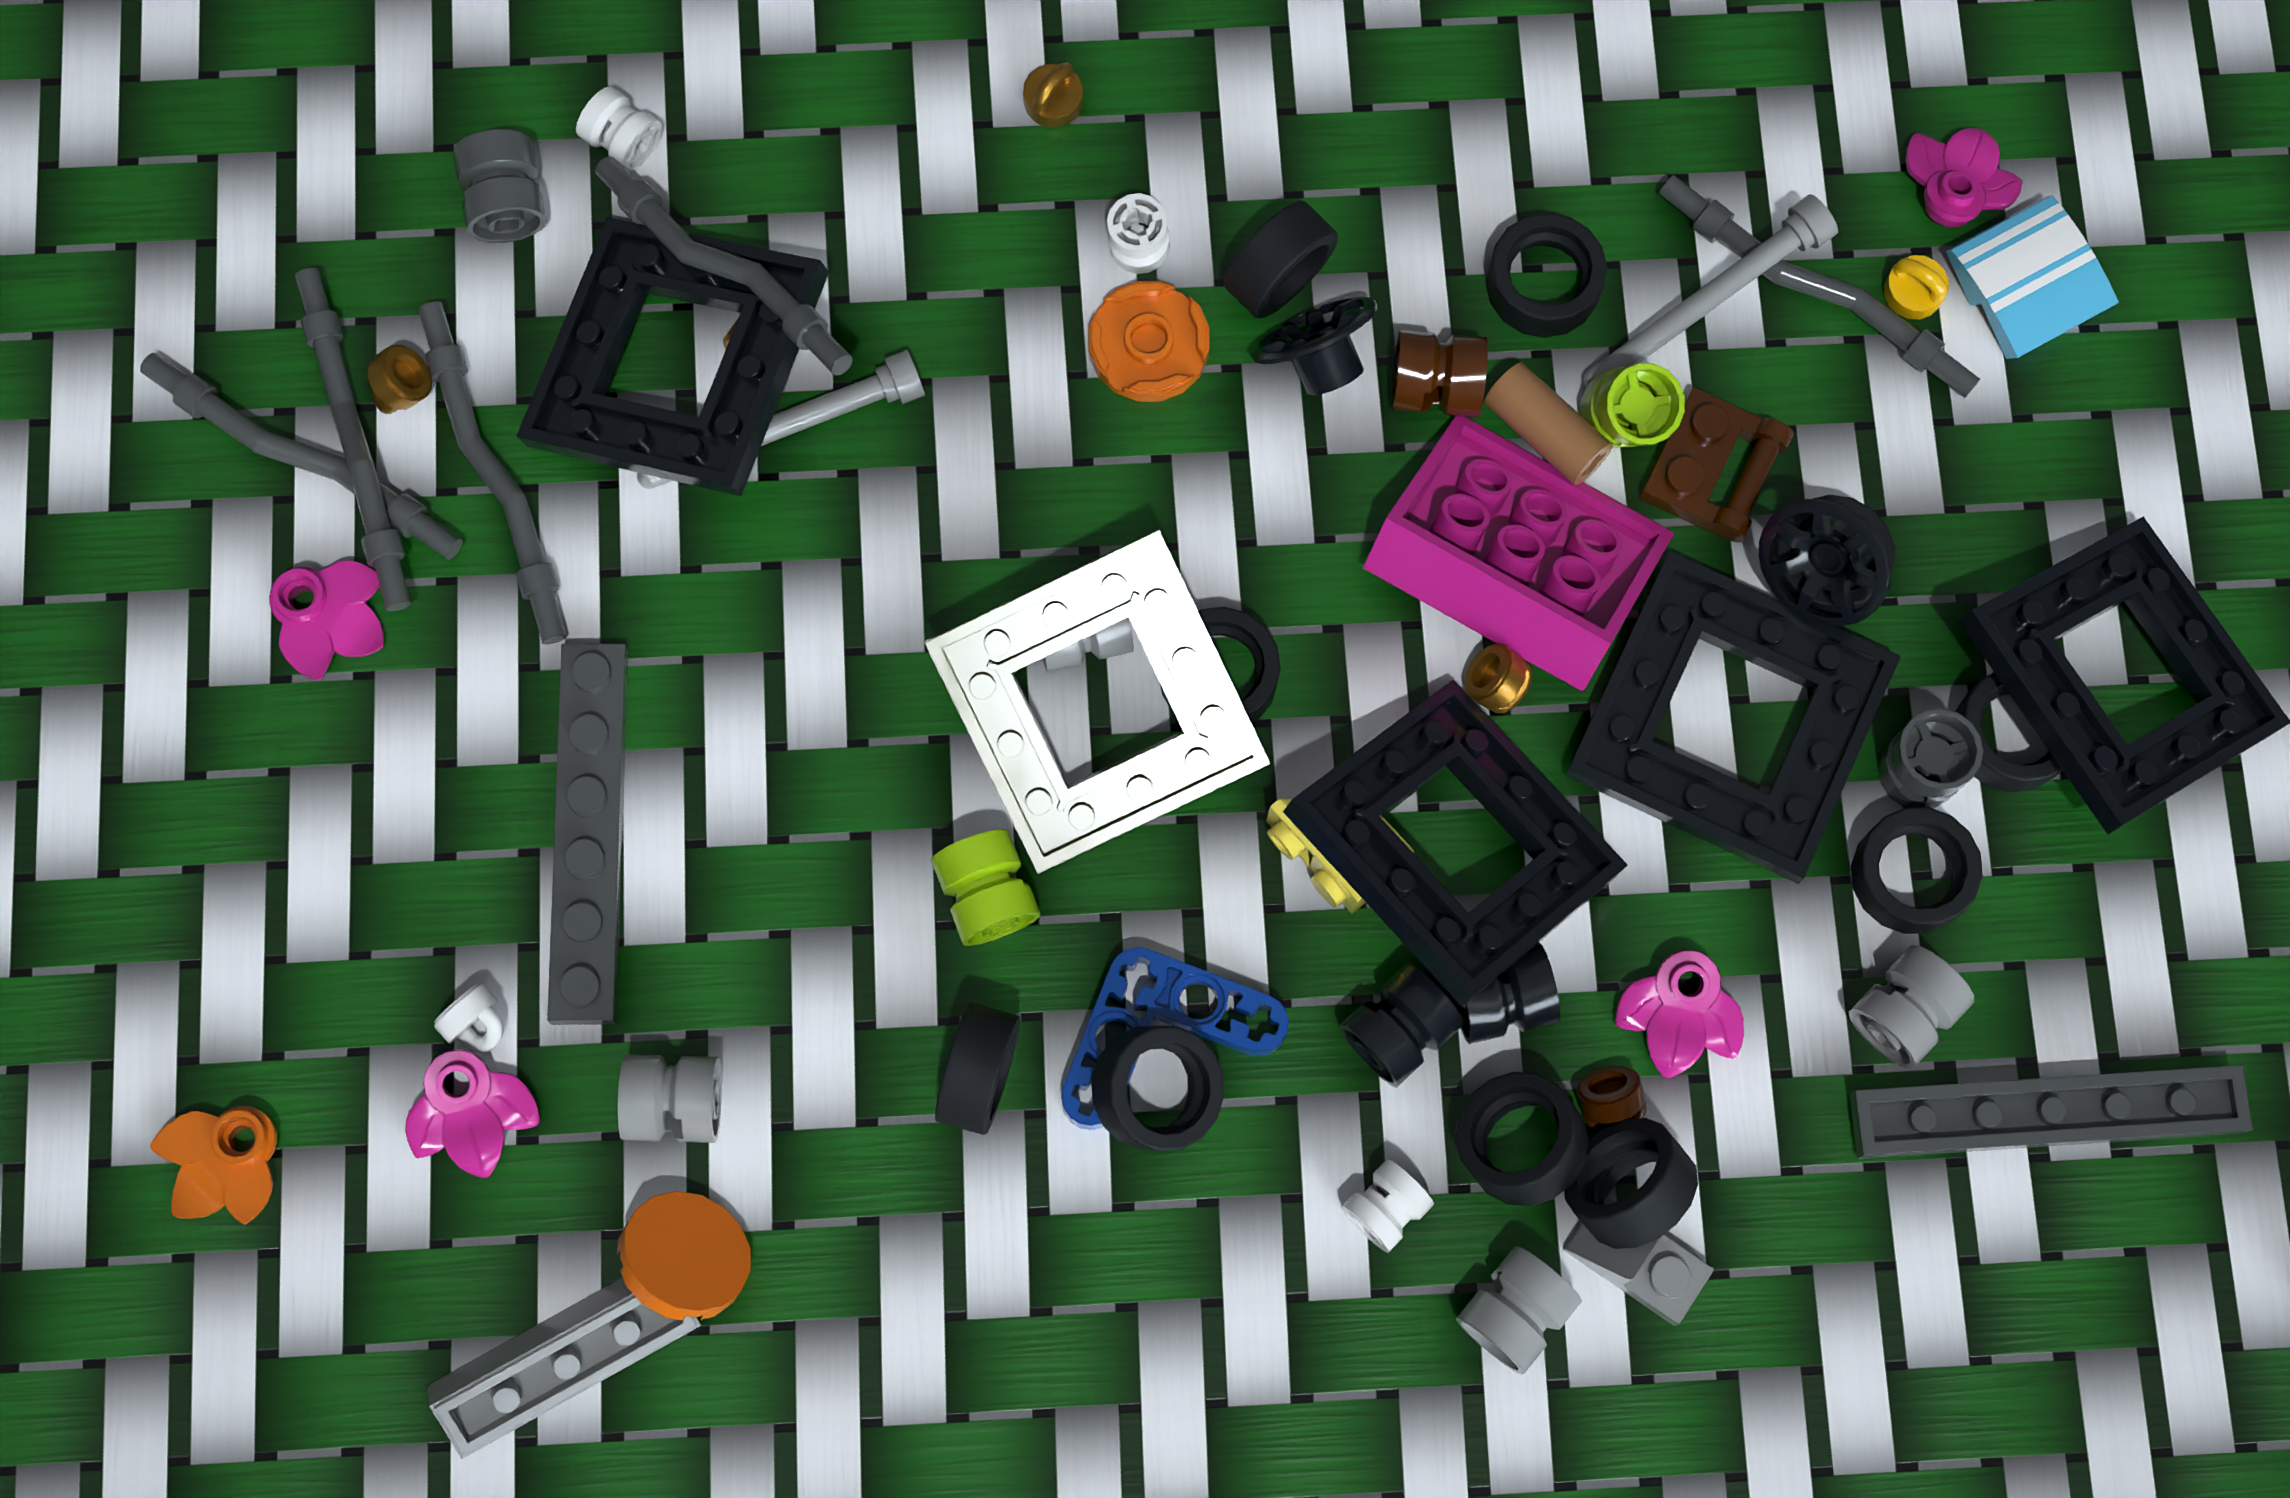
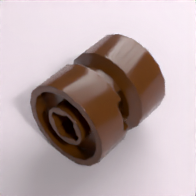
(1439, 373)

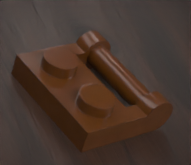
(1697, 456)

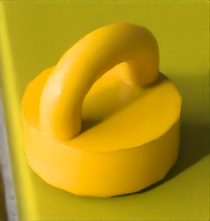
(1916, 287)

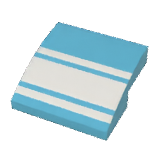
(2032, 276)

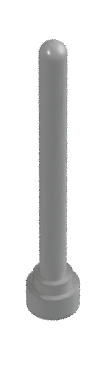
(1806, 226)
(892, 381)

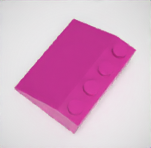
(1518, 551)

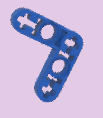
(1163, 1005)

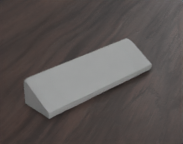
(549, 1365)

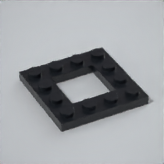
(706, 451)
(2114, 778)
(1766, 829)
(1457, 947)

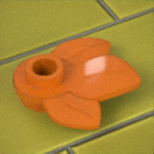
(213, 1169)

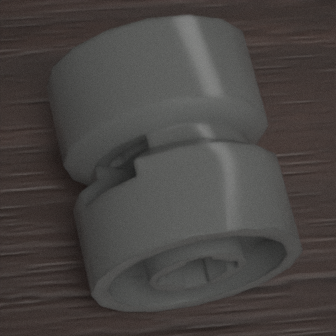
(499, 186)
(1940, 748)

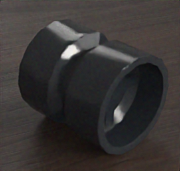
(1519, 996)
(1404, 1022)

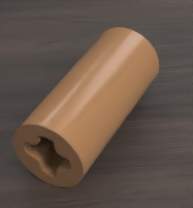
(1548, 423)

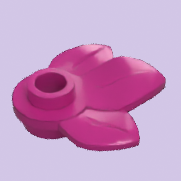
(1961, 176)
(334, 620)
(1679, 1023)
(472, 1122)

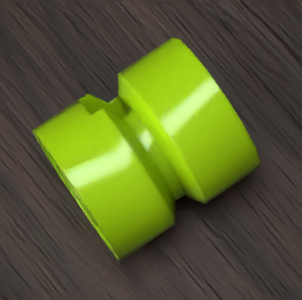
(1634, 404)
(983, 880)

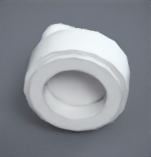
(464, 1013)

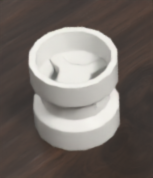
(619, 128)
(1140, 247)
(1387, 1205)

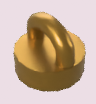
(1053, 95)
(398, 379)
(1498, 678)

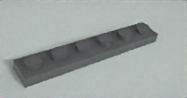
(588, 835)
(2050, 1111)

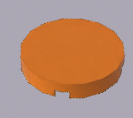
(1148, 341)
(684, 1256)

